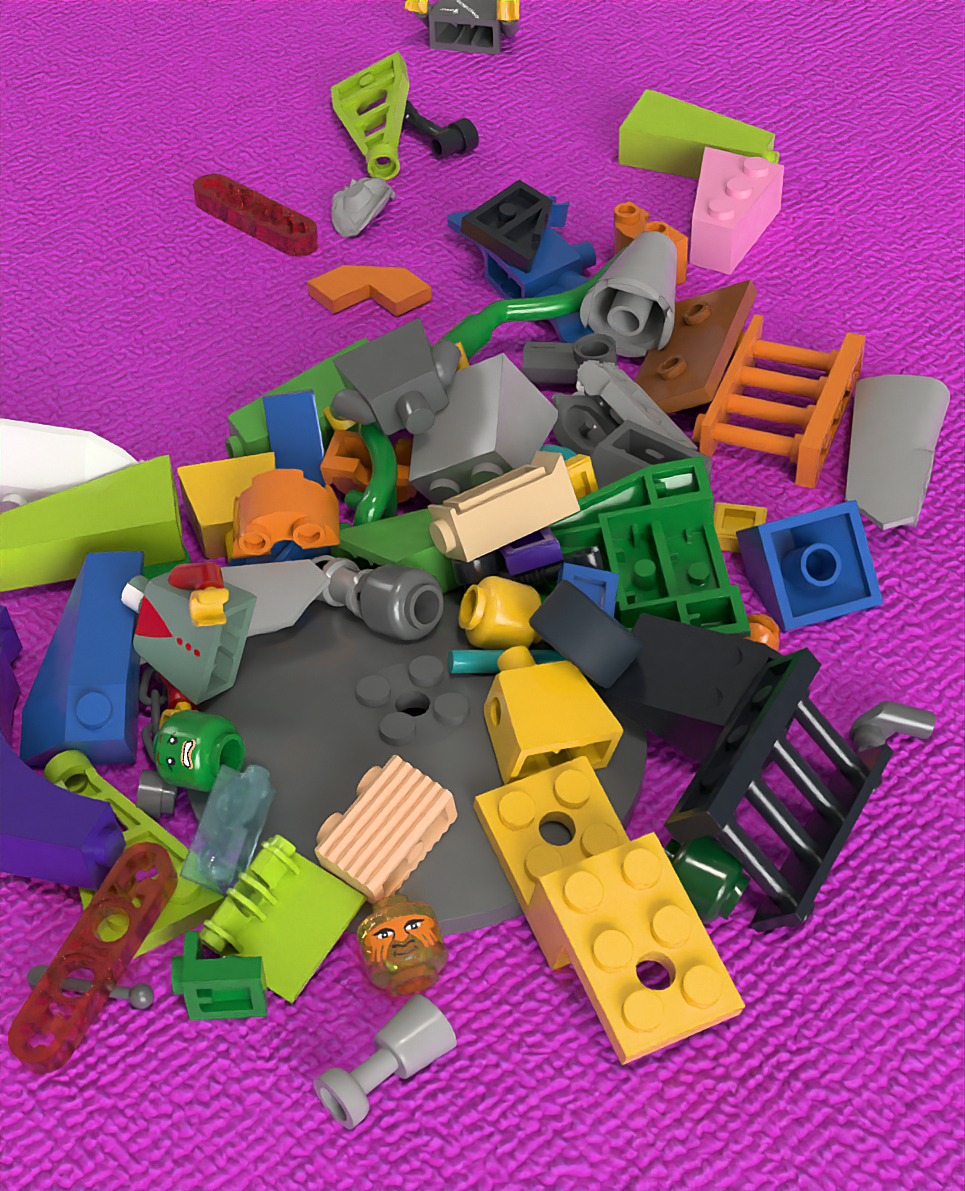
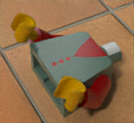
(190, 631)

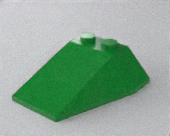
(662, 544)

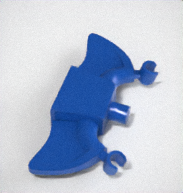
(554, 271)

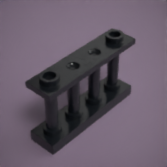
(735, 771)

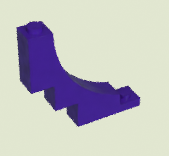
(42, 826)

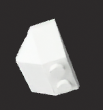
(51, 459)

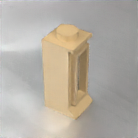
(504, 508)

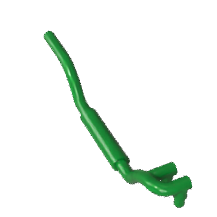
(474, 333)

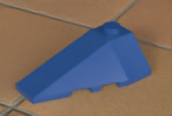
(90, 672)

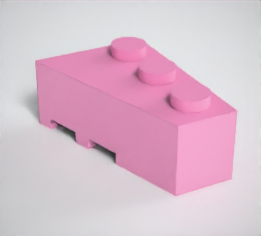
(732, 207)

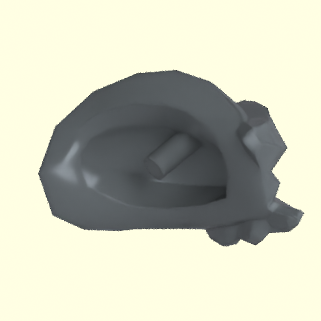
(582, 422)

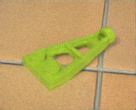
(364, 88)
(189, 902)

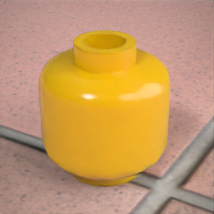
(499, 614)

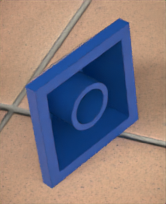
(811, 565)

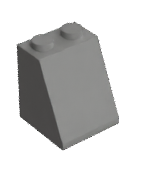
(484, 432)

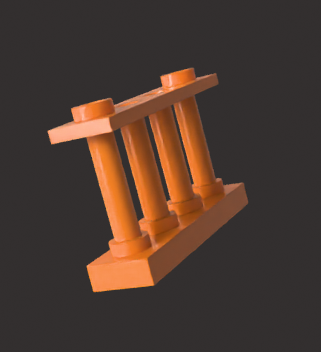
(818, 421)

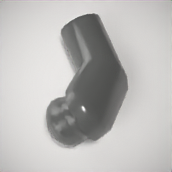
(888, 718)

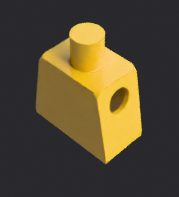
(209, 497)
(546, 717)

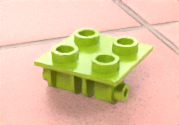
(285, 914)

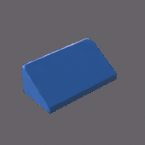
(295, 432)

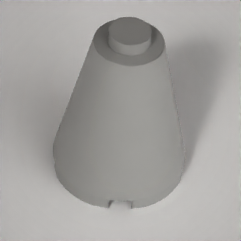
(636, 296)

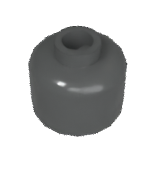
(401, 602)

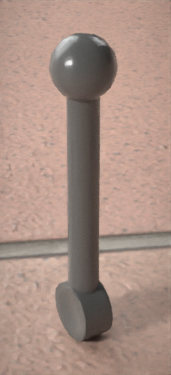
(139, 996)

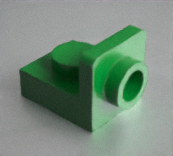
(221, 986)

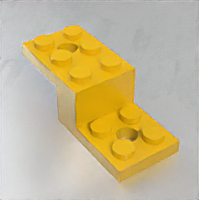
(607, 909)

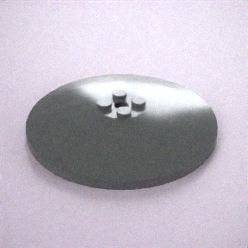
(328, 706)

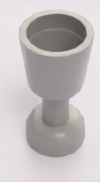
(403, 1047)

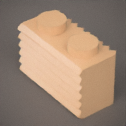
(385, 829)

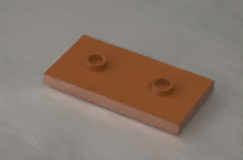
(699, 348)

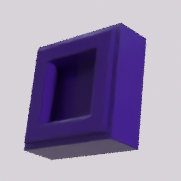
(531, 552)

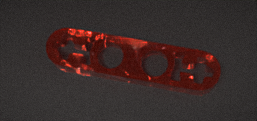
(256, 215)
(86, 951)

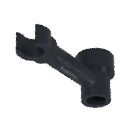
(455, 138)
(485, 566)

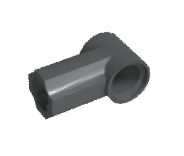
(558, 362)

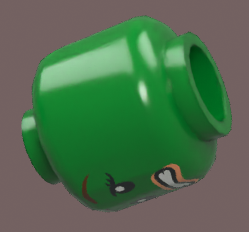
(194, 747)

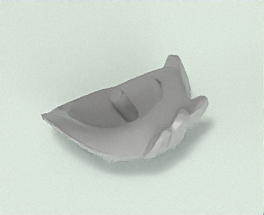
(359, 204)

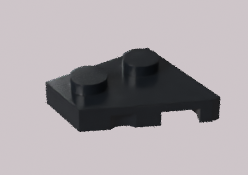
(511, 224)

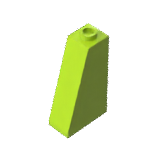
(672, 136)
(109, 514)

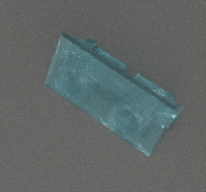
(229, 828)

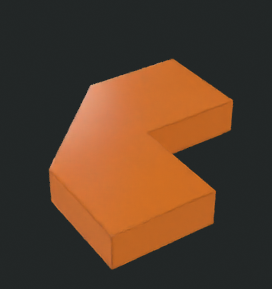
(391, 287)

